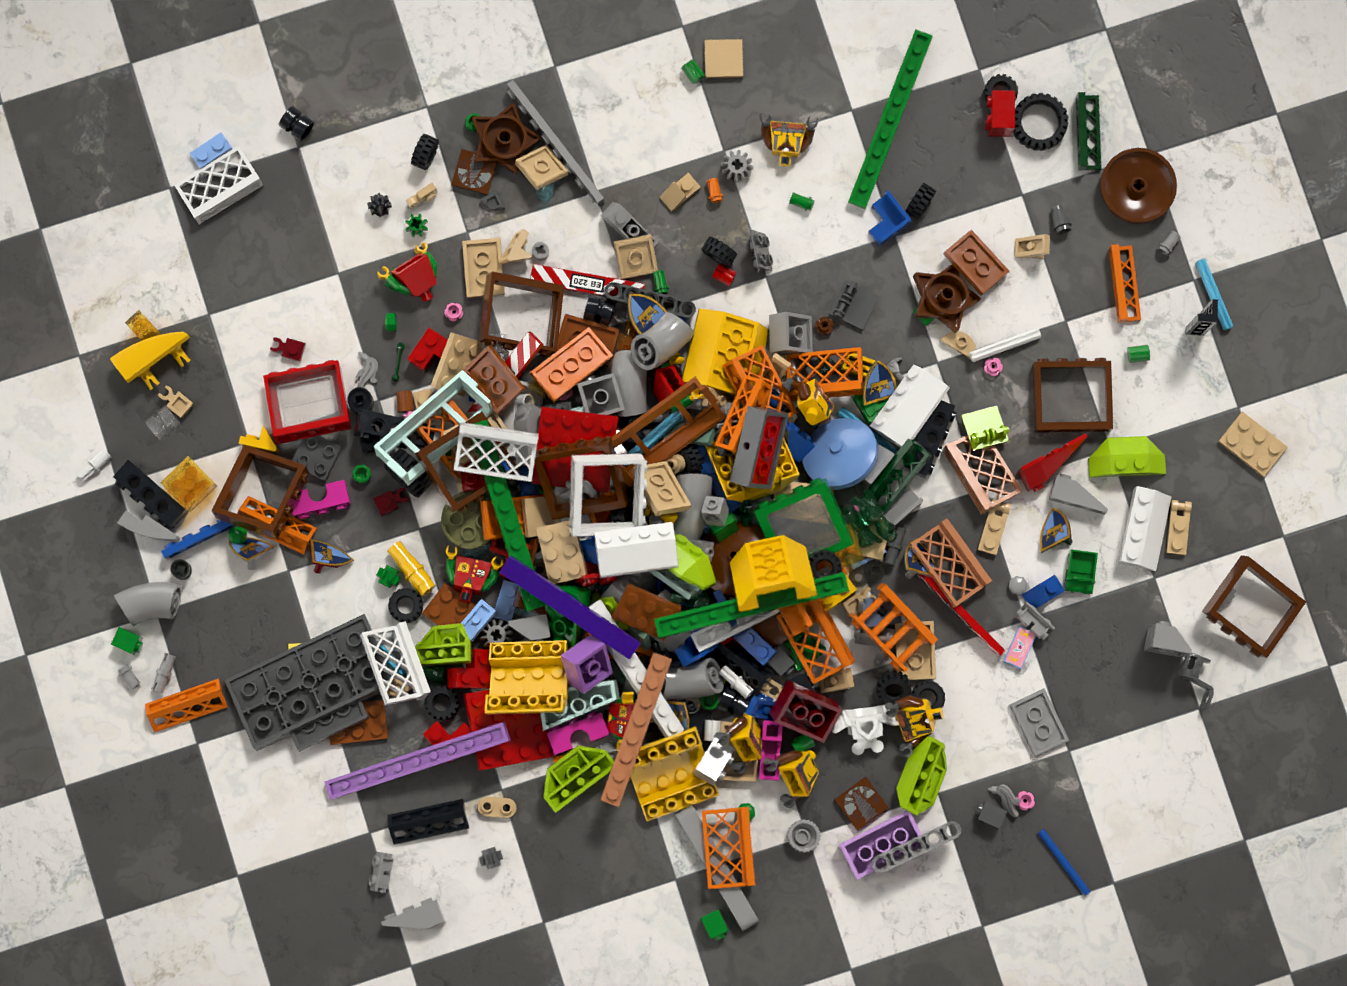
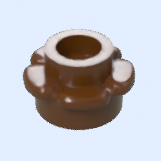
(824, 330)

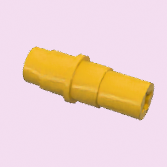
(411, 568)

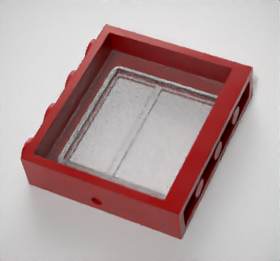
(307, 402)

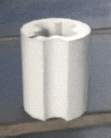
(710, 729)

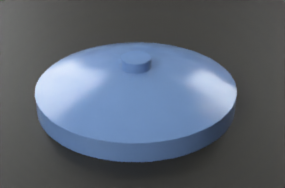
(842, 453)

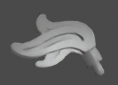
(369, 371)
(586, 488)
(1008, 799)

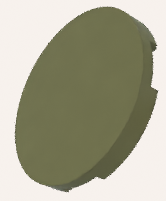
(466, 527)

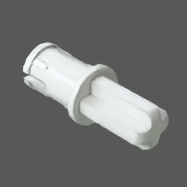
(93, 465)
(736, 682)

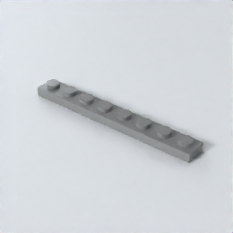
(559, 150)

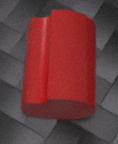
(724, 274)

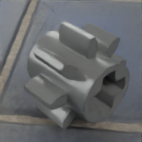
(491, 858)

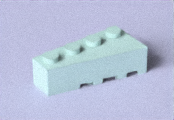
(581, 703)

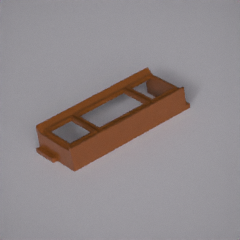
(678, 439)

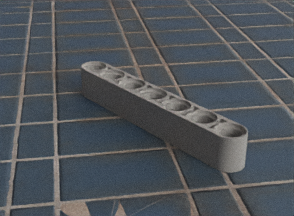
(732, 895)

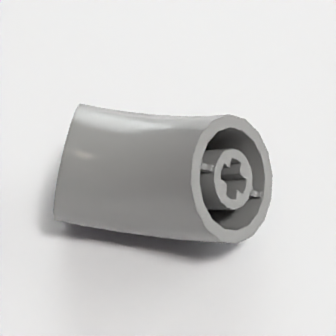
(660, 341)
(631, 383)
(696, 488)
(150, 601)
(693, 681)

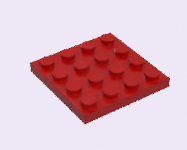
(570, 426)
(524, 729)

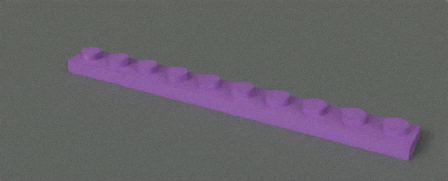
(417, 760)

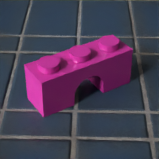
(336, 497)
(561, 737)
(770, 749)

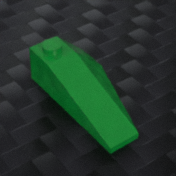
(561, 626)

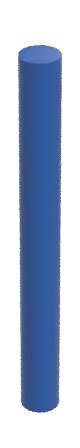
(1064, 862)

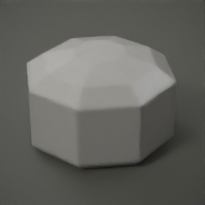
(1017, 585)

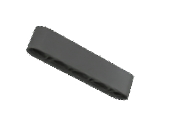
(660, 298)

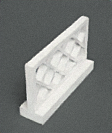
(229, 195)
(502, 436)
(410, 663)

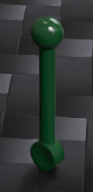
(400, 346)

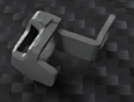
(1191, 674)

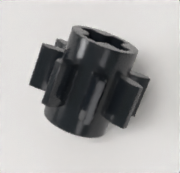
(379, 205)

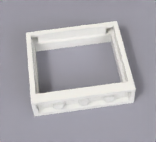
(639, 501)

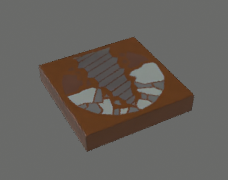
(473, 176)
(861, 803)

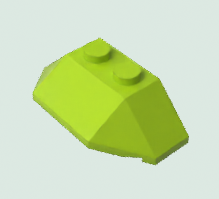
(1126, 458)
(693, 564)
(445, 646)
(575, 774)
(922, 776)

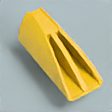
(140, 356)

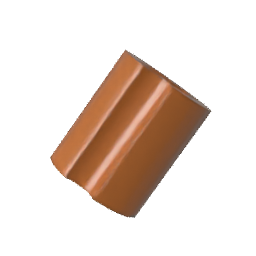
(404, 401)

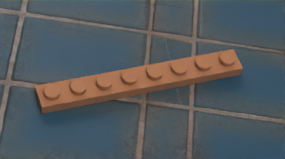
(636, 729)

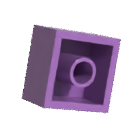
(587, 664)

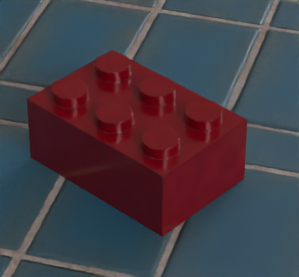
(805, 711)

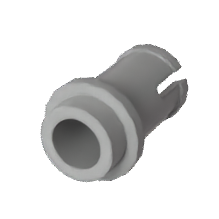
(1167, 246)
(129, 677)

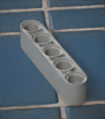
(925, 847)

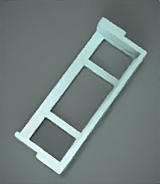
(421, 415)

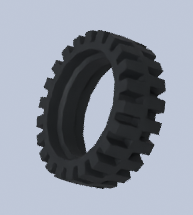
(1061, 114)

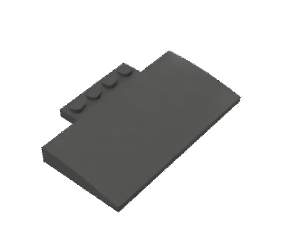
(309, 688)

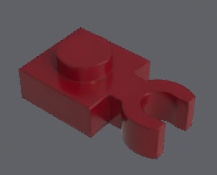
(291, 349)
(388, 502)

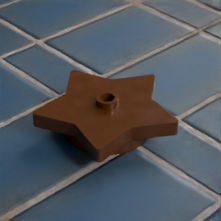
(505, 125)
(944, 297)

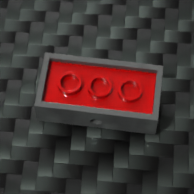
(759, 447)

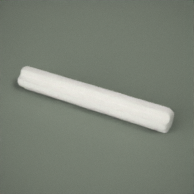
(1004, 345)

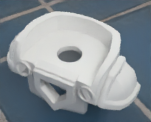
(865, 726)

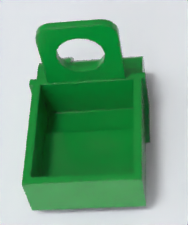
(1081, 571)

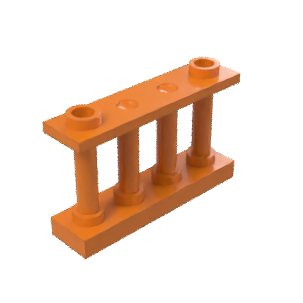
(912, 622)

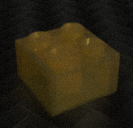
(189, 484)

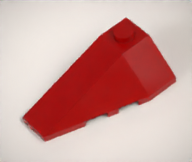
(1041, 469)

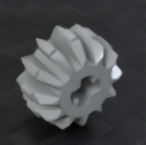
(743, 162)
(494, 628)

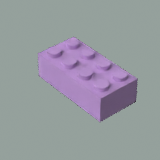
(864, 847)

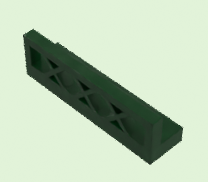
(1082, 148)
(894, 469)

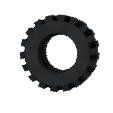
(407, 462)

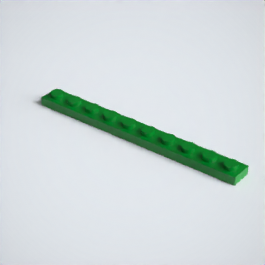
(890, 119)
(506, 516)
(729, 610)

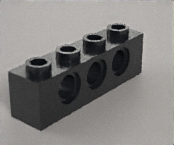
(947, 413)
(385, 422)
(175, 510)

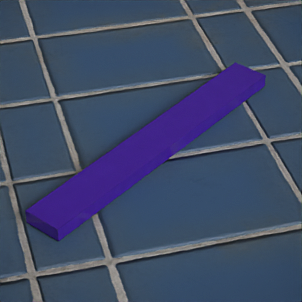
(570, 607)

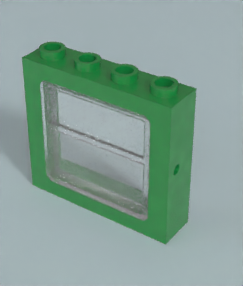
(806, 516)

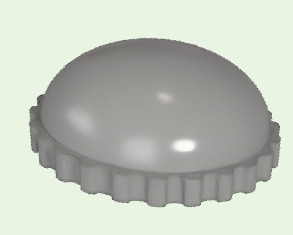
(803, 836)

